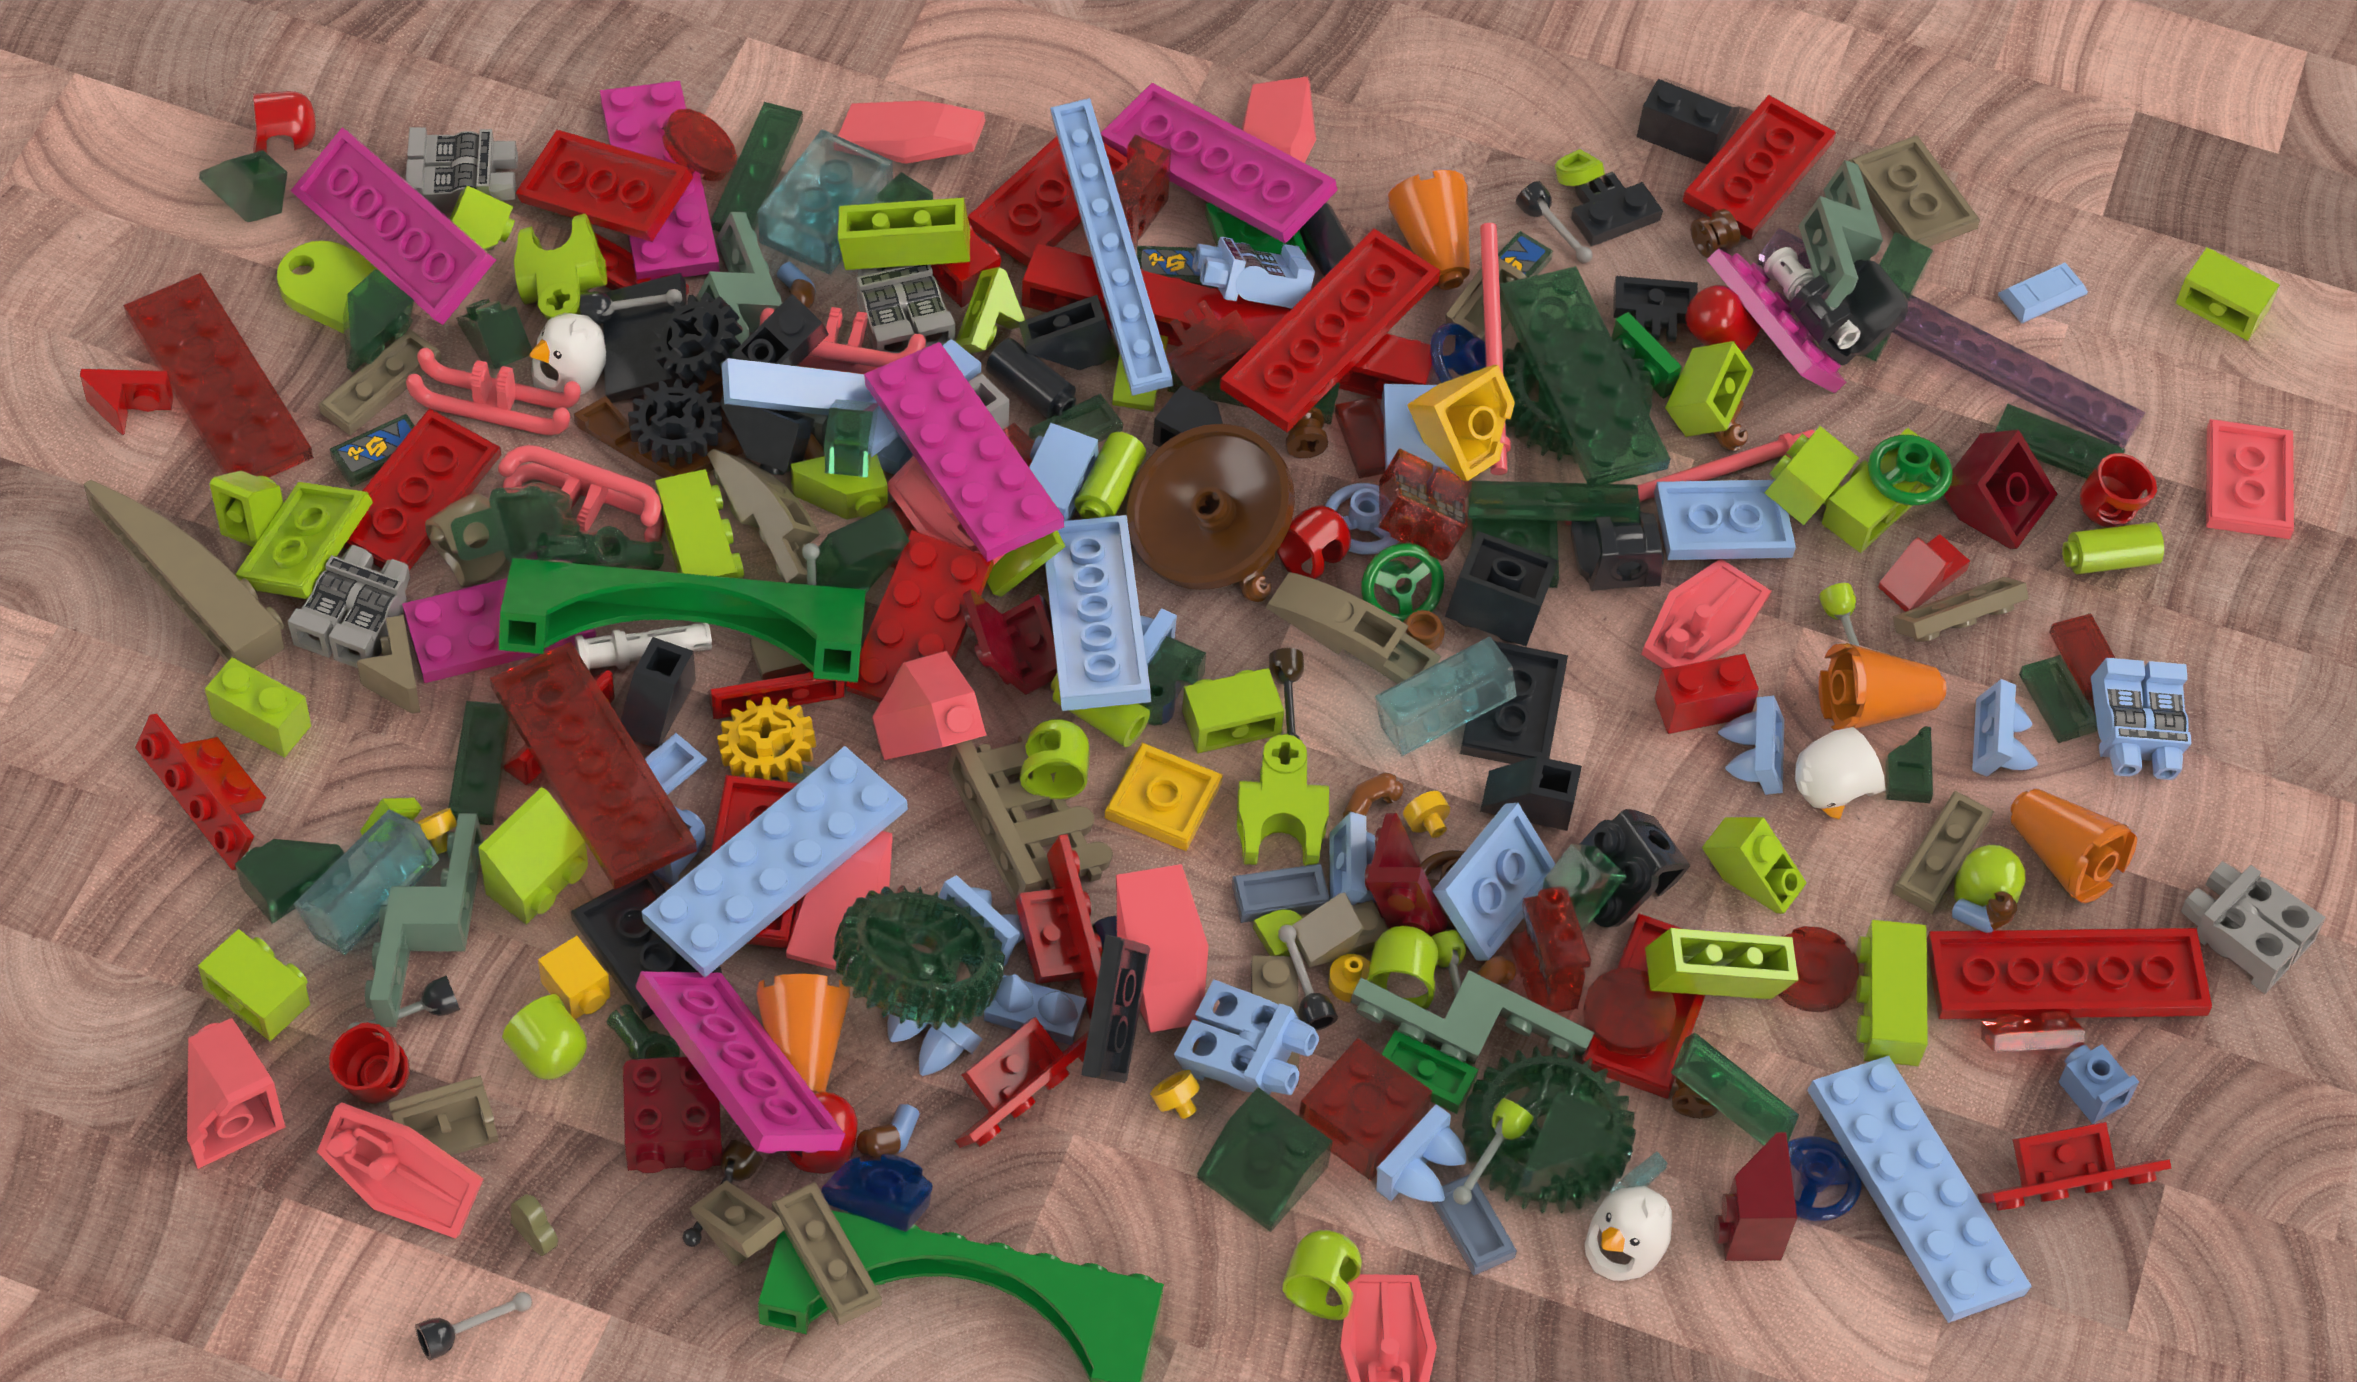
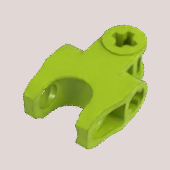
(562, 274)
(1282, 802)

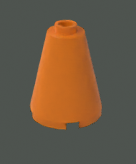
(1436, 222)
(1875, 687)
(2073, 842)
(805, 1022)

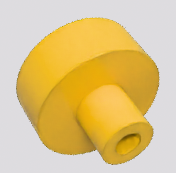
(1427, 813)
(436, 828)
(1345, 975)
(1176, 1093)

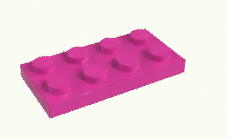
(1774, 316)
(461, 631)

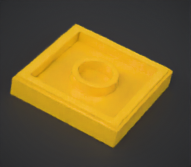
(1163, 796)

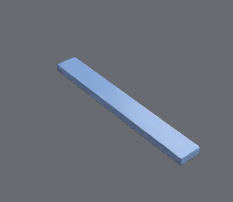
(1111, 247)

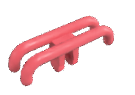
(850, 357)
(492, 396)
(587, 480)

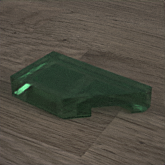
(1910, 770)

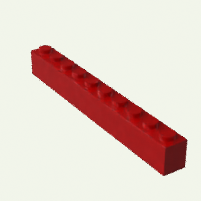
(1066, 277)

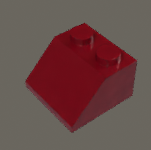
(2000, 487)
(1759, 1206)

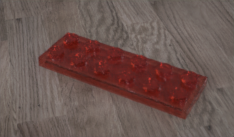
(218, 379)
(593, 765)

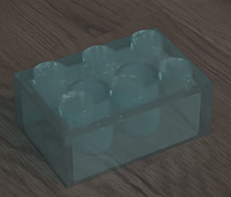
(804, 206)

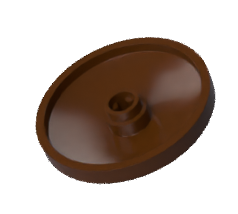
(1210, 506)

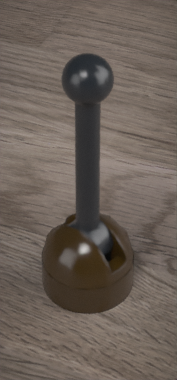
(1287, 667)
(738, 1164)

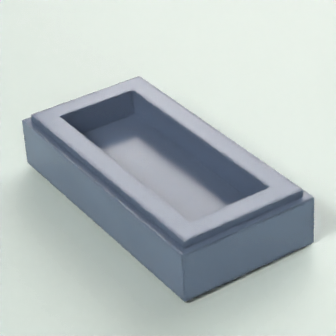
(1292, 889)
(1475, 1229)

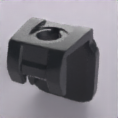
(1873, 307)
(1618, 552)
(1641, 852)

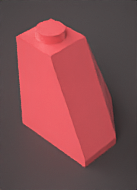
(927, 708)
(228, 1094)

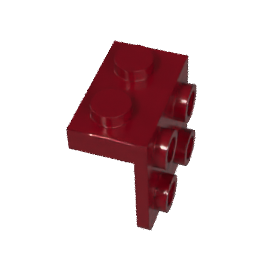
(1015, 642)
(1399, 884)
(669, 1116)

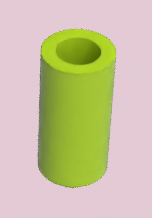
(1110, 476)
(2114, 548)
(1118, 722)

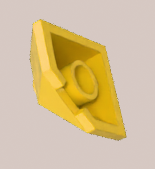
(1465, 420)

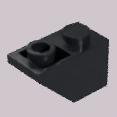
(784, 336)
(658, 691)
(1539, 785)

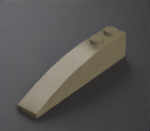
(192, 577)

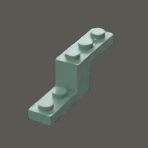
(1841, 232)
(748, 281)
(424, 920)
(1471, 1018)

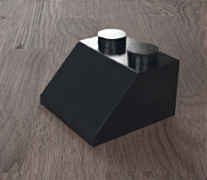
(1685, 120)
(1501, 589)

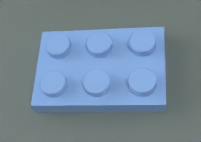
(1722, 520)
(1492, 878)

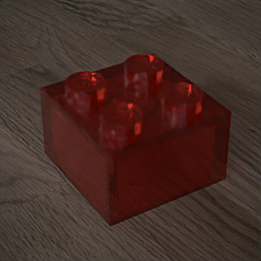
(1365, 1107)

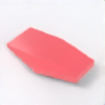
(1282, 116)
(913, 129)
(926, 506)
(1705, 616)
(824, 906)
(1160, 912)
(399, 1170)
(1387, 1331)

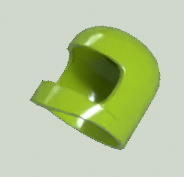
(1057, 748)
(1987, 872)
(1407, 952)
(546, 1038)
(1318, 1263)

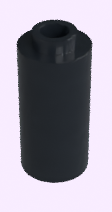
(1326, 238)
(1031, 379)

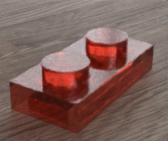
(2015, 1033)

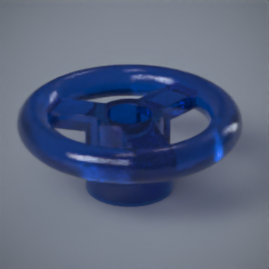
(1466, 358)
(1824, 1159)

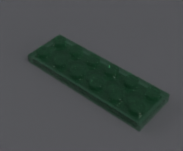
(1583, 377)

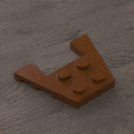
(609, 426)

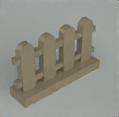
(1003, 826)

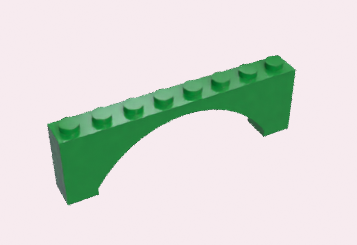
(562, 599)
(1098, 1312)

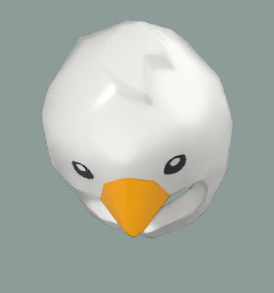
(573, 348)
(1838, 771)
(1632, 1223)

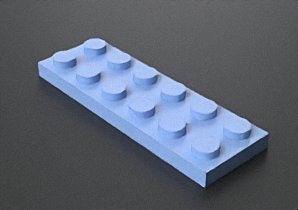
(1097, 616)
(774, 861)
(1919, 1189)

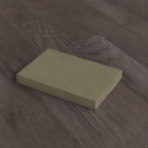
(1915, 193)

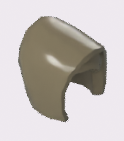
(475, 535)

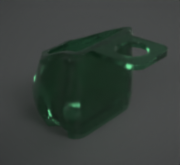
(517, 521)

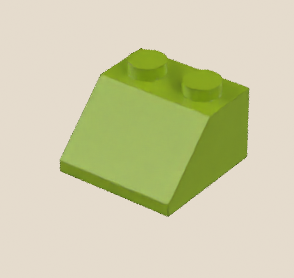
(532, 857)

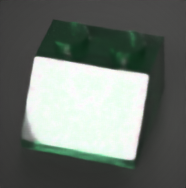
(1265, 1159)

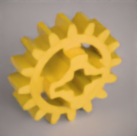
(767, 740)

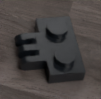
(1612, 209)
(1654, 302)

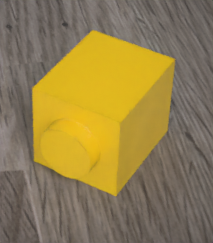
(575, 978)

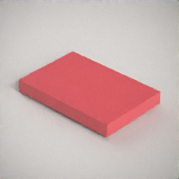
(2249, 479)

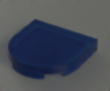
(881, 1190)

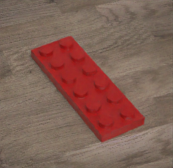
(1329, 330)
(2068, 972)

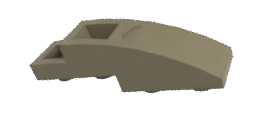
(768, 504)
(1352, 625)

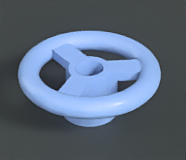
(1363, 515)

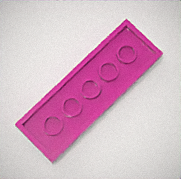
(1224, 163)
(393, 226)
(686, 239)
(964, 451)
(740, 1062)

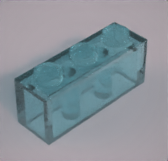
(1446, 696)
(349, 894)

